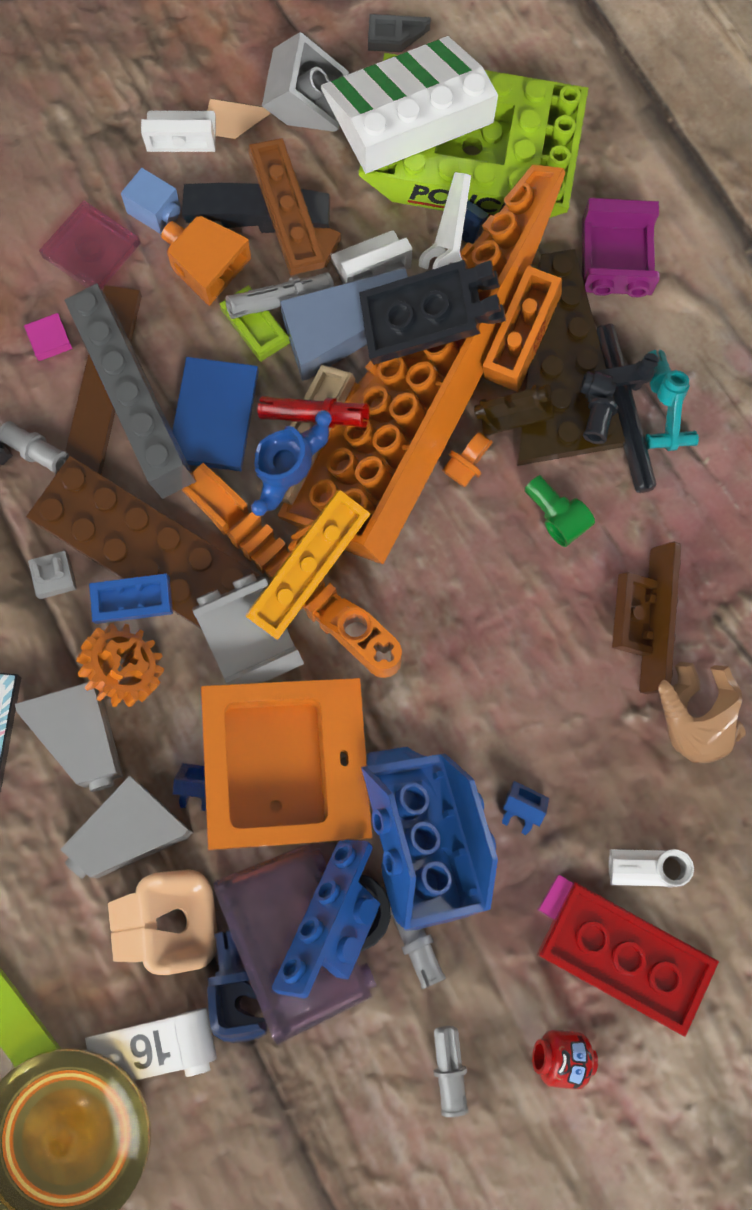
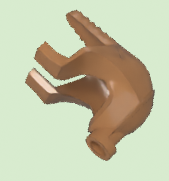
(717, 731)

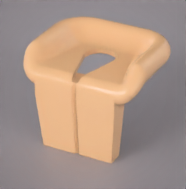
(164, 952)

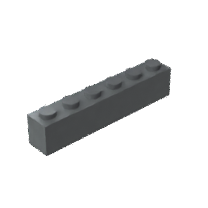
(130, 392)

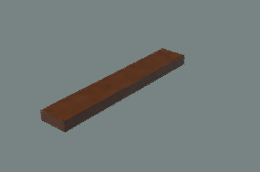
(94, 410)

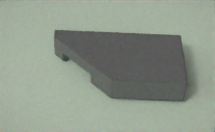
(395, 32)

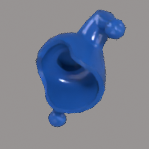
(285, 460)

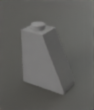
(76, 733)
(122, 832)

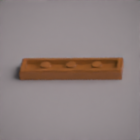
(286, 206)

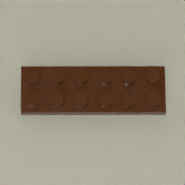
(132, 537)

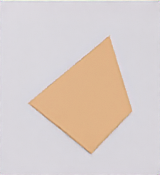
(235, 118)

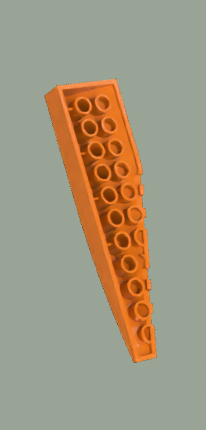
(422, 394)

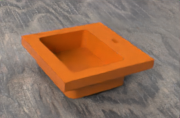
(278, 763)

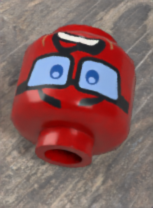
(564, 1059)

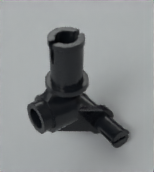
(600, 389)

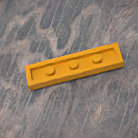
(307, 564)

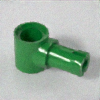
(563, 517)

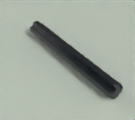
(635, 443)

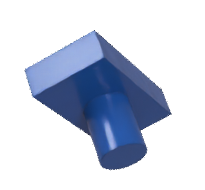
(130, 598)

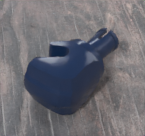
(224, 996)

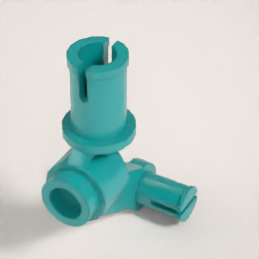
(671, 391)

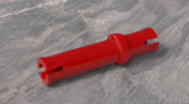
(306, 410)

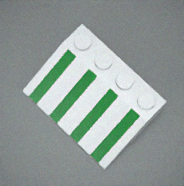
(411, 102)

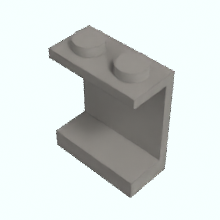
(239, 645)

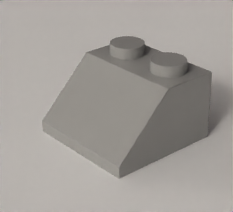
(295, 84)

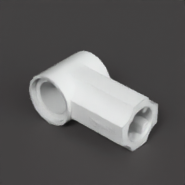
(646, 869)

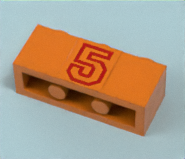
(523, 329)

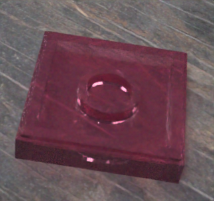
(90, 246)

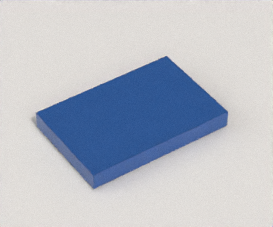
(215, 412)

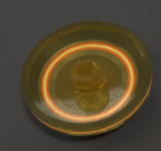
(71, 1133)

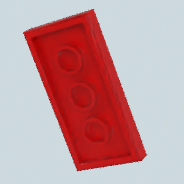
(628, 958)

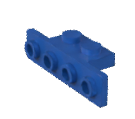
(333, 923)

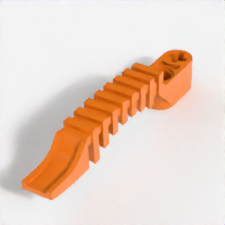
(258, 545)

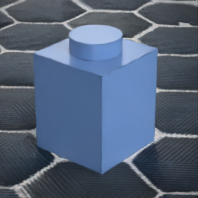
(151, 200)

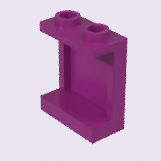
(619, 247)

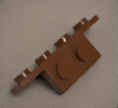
(648, 615)

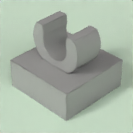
(52, 575)

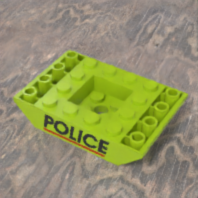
(531, 126)

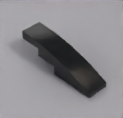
(244, 205)

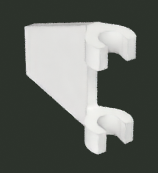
(451, 225)

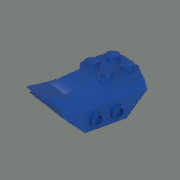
(432, 835)

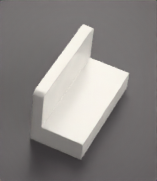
(179, 131)
(373, 257)

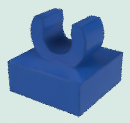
(525, 804)

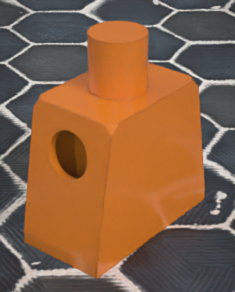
(206, 255)

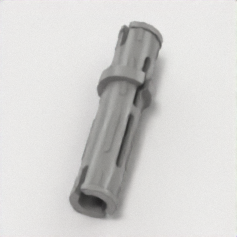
(270, 296)

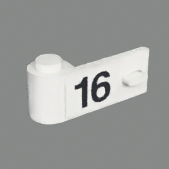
(160, 1045)

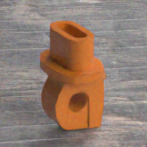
(463, 467)

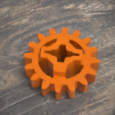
(101, 662)

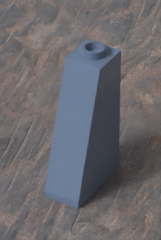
(329, 322)

